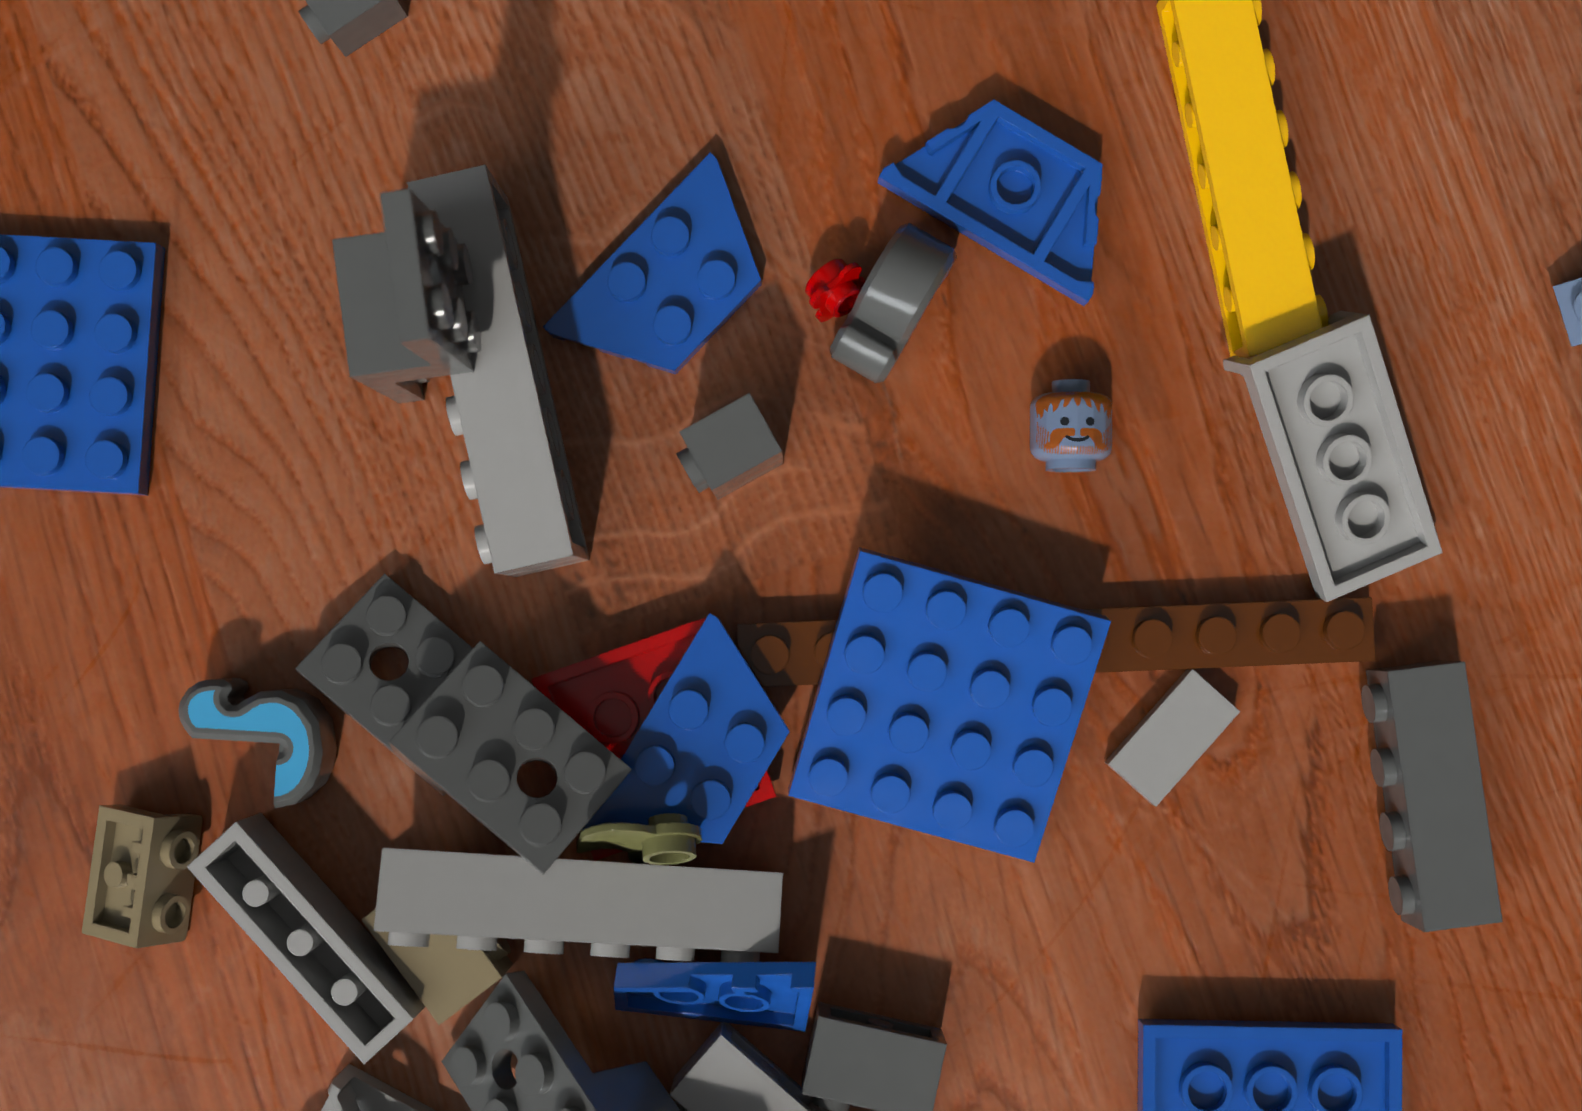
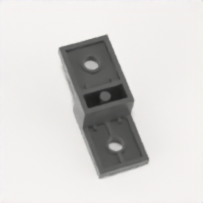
(405, 300)
(464, 722)
(549, 1066)

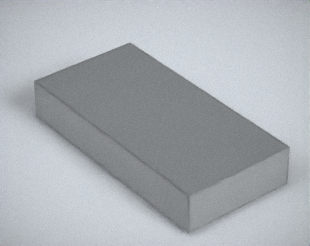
(1172, 736)

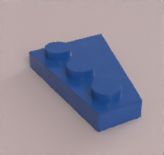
(725, 992)

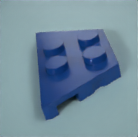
(1010, 193)
(667, 280)
(700, 742)

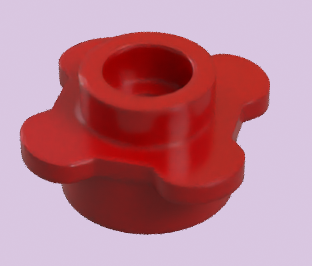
(834, 289)

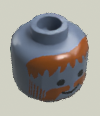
(1071, 427)

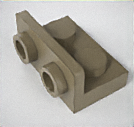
(141, 876)

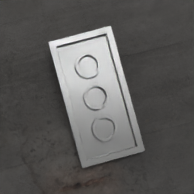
(1340, 455)

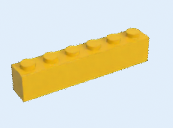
(1241, 173)

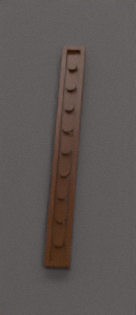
(1135, 640)

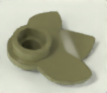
(663, 841)

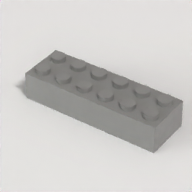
(507, 402)

